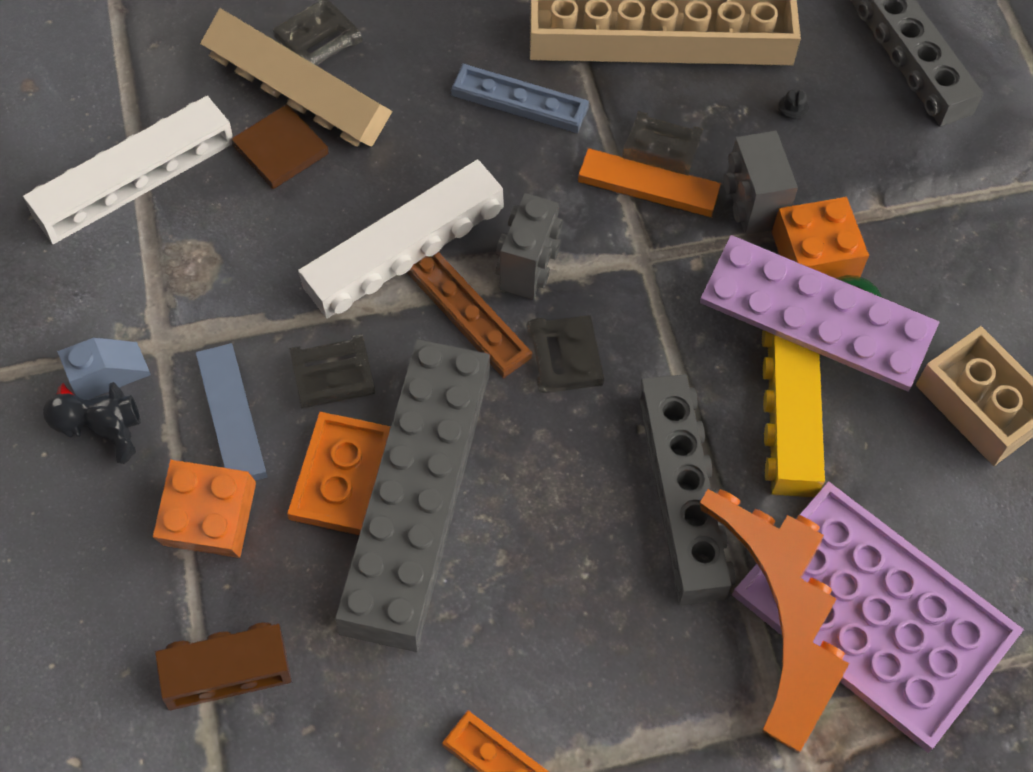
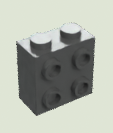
(528, 246)

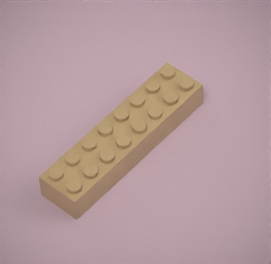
(665, 31)

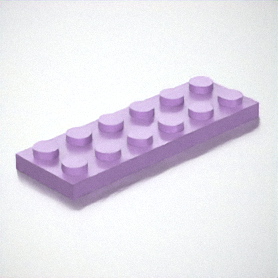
(820, 313)

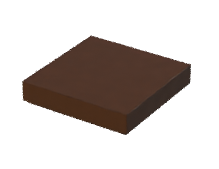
(280, 146)

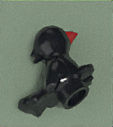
(105, 415)

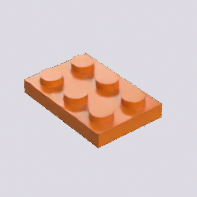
(338, 473)

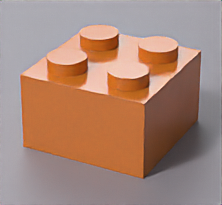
(821, 237)
(205, 508)

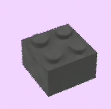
(759, 181)

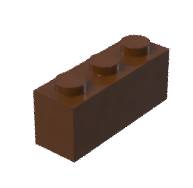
(222, 666)

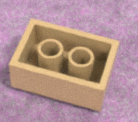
(982, 394)

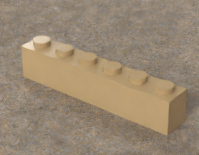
(296, 78)

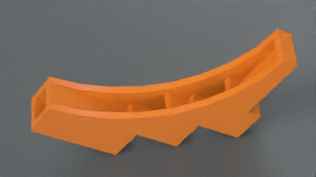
(783, 556)

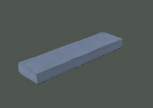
(520, 98)
(230, 410)

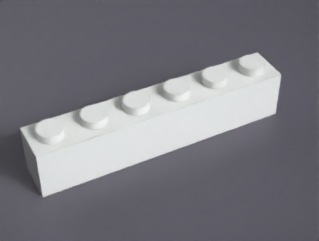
(129, 169)
(402, 239)

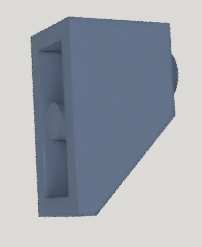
(100, 362)

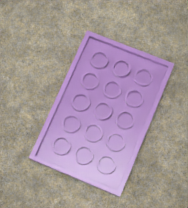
(905, 623)

